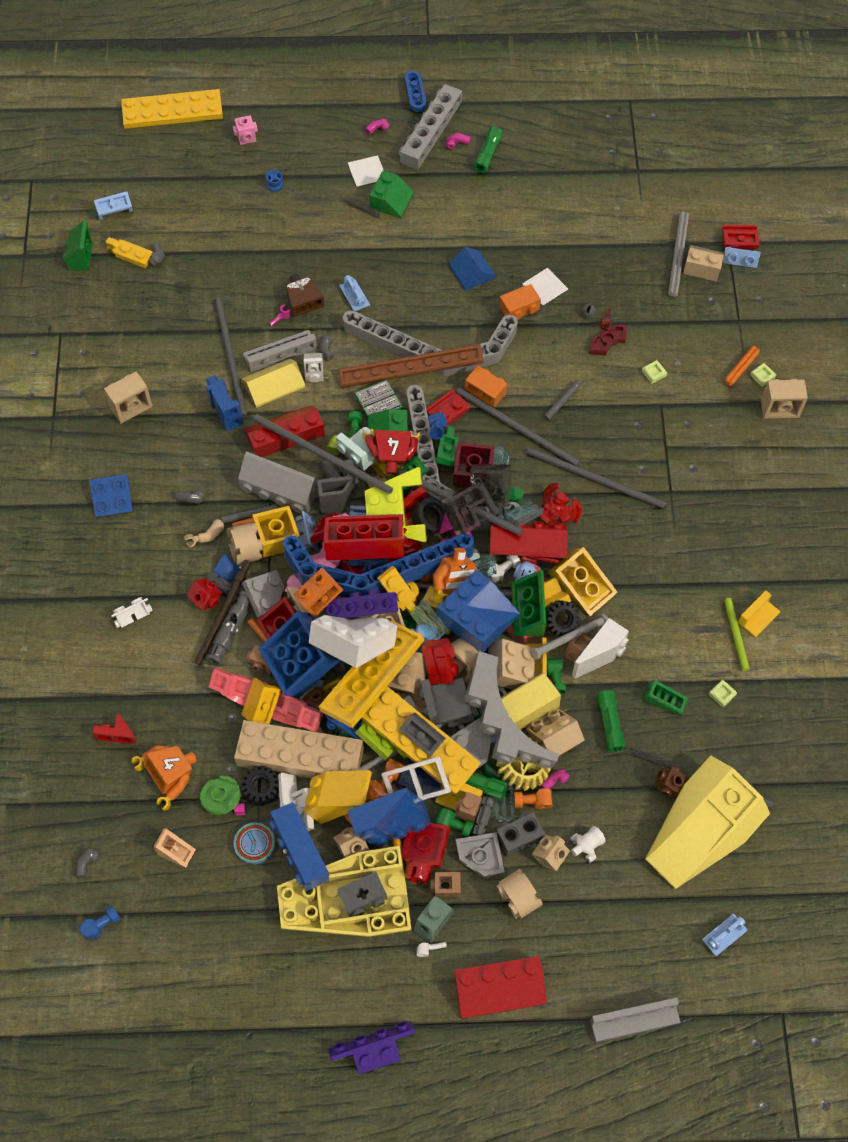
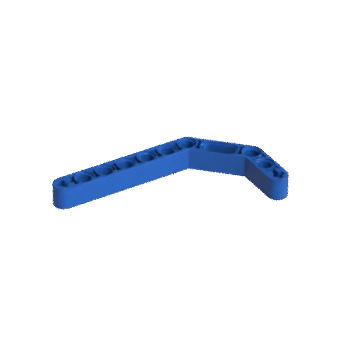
(409, 567)

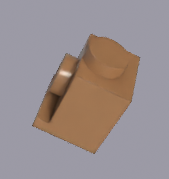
(257, 661)
(468, 807)
(452, 879)

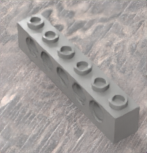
(430, 127)

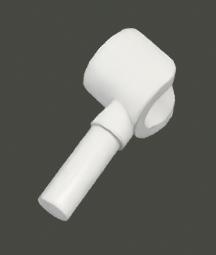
(423, 948)

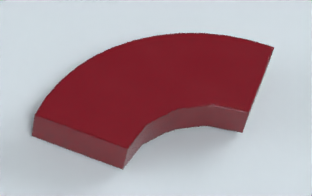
(608, 338)

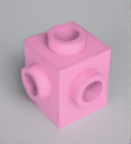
(245, 129)

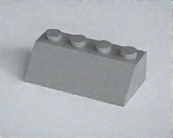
(277, 483)

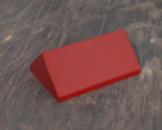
(276, 617)

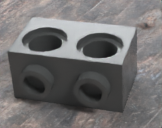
(523, 838)

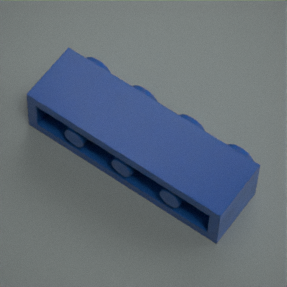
(299, 847)

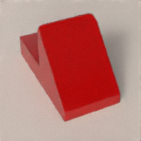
(120, 733)

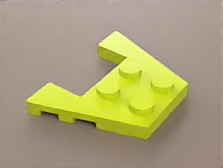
(381, 503)

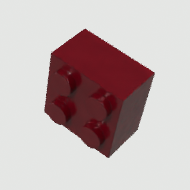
(466, 456)

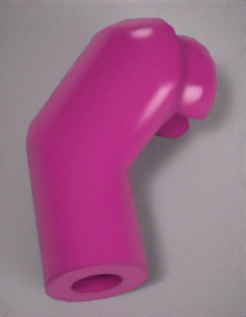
(376, 124)
(456, 138)
(554, 777)

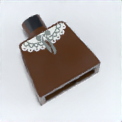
(303, 295)

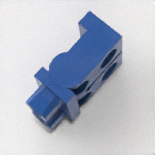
(227, 410)

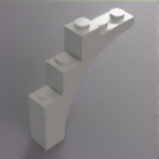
(510, 740)

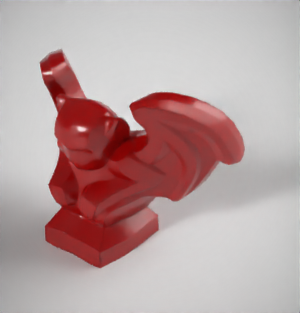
(556, 507)

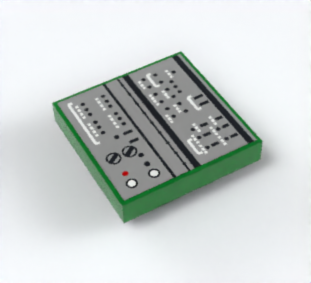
(378, 398)

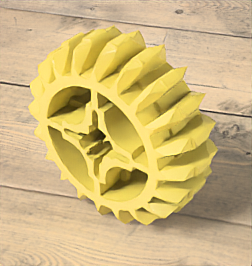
(517, 776)

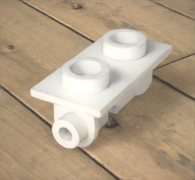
(124, 614)

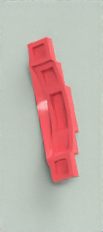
(287, 709)

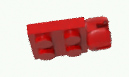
(424, 851)

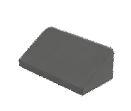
(422, 734)

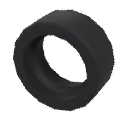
(418, 519)

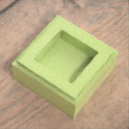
(654, 372)
(762, 374)
(722, 693)

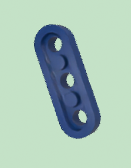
(415, 91)

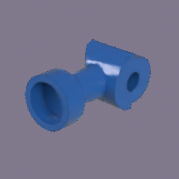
(437, 423)
(93, 928)

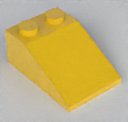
(583, 581)
(335, 793)

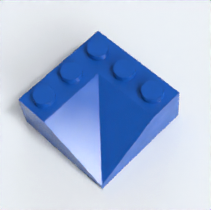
(477, 611)
(293, 659)
(389, 817)

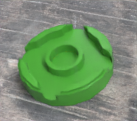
(220, 795)

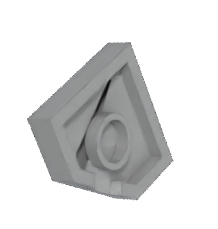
(264, 591)
(474, 741)
(481, 854)

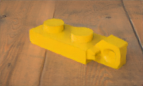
(129, 252)
(394, 582)

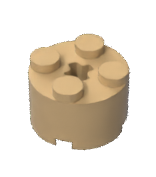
(244, 543)
(464, 657)
(519, 893)

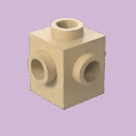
(349, 843)
(551, 852)

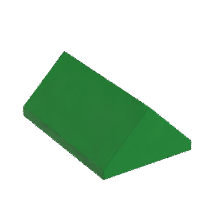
(529, 600)

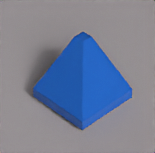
(226, 568)

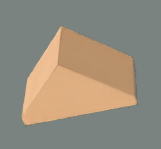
(173, 848)

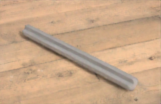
(678, 254)

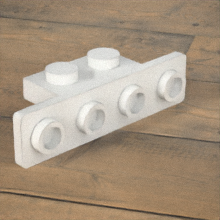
(288, 794)

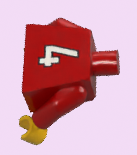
(391, 447)

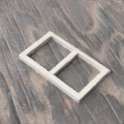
(411, 767)

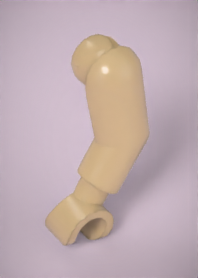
(214, 530)

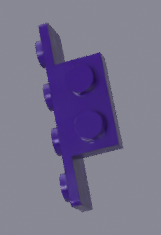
(360, 605)
(375, 1049)

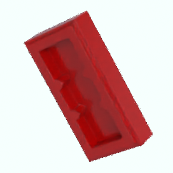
(318, 533)

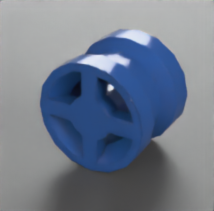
(274, 180)

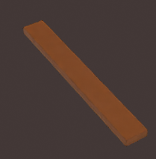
(411, 366)

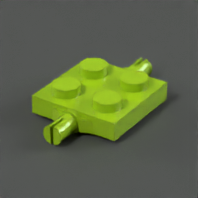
(377, 741)

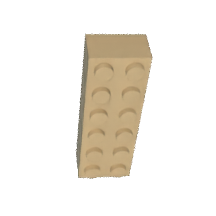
(296, 750)

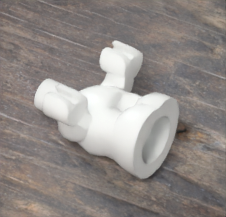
(587, 843)

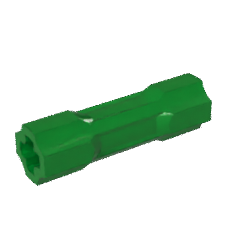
(484, 157)
(614, 735)
(490, 786)

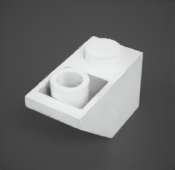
(313, 367)

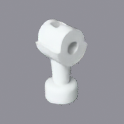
(512, 561)

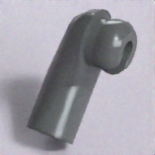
(158, 254)
(324, 344)
(190, 497)
(83, 859)

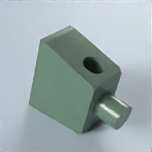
(433, 918)

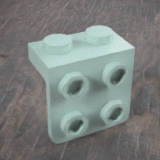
(356, 449)

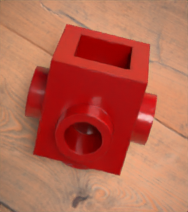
(204, 594)

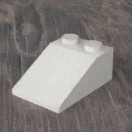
(602, 649)

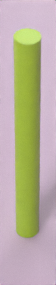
(736, 634)

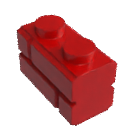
(440, 661)

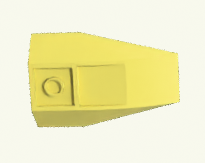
(706, 822)
(322, 906)

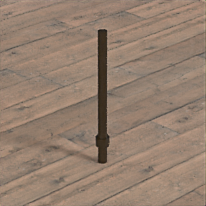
(238, 579)

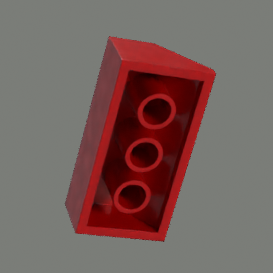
(303, 422)
(364, 537)
(536, 540)
(500, 987)

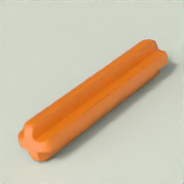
(741, 366)

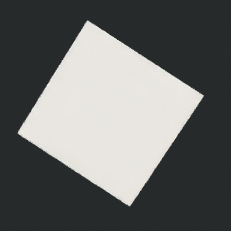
(366, 170)
(546, 285)

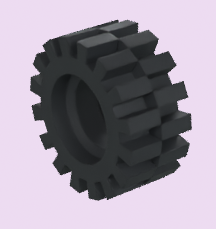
(571, 621)
(264, 797)

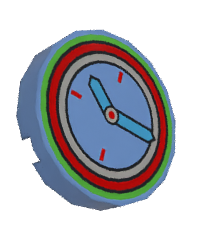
(254, 843)

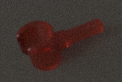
(605, 323)

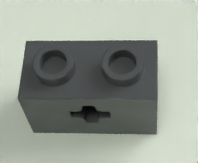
(351, 894)

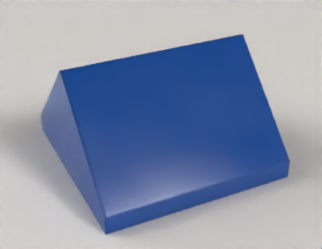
(471, 268)

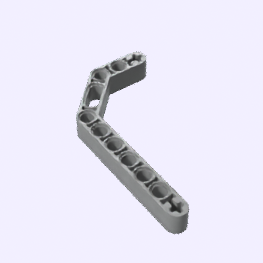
(357, 323)
(427, 450)

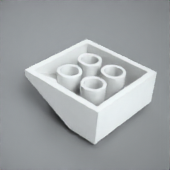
(353, 639)

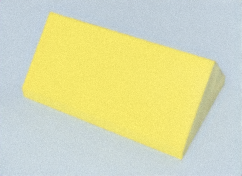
(273, 382)
(531, 701)

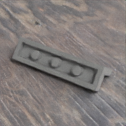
(280, 350)
(635, 1020)

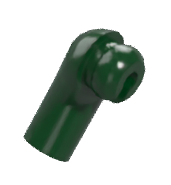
(491, 772)

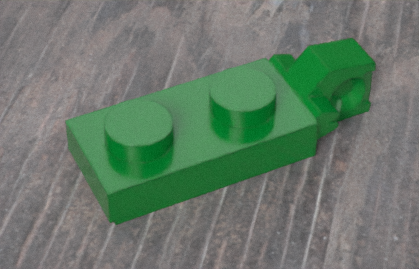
(447, 448)

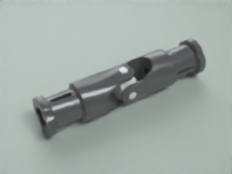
(226, 634)

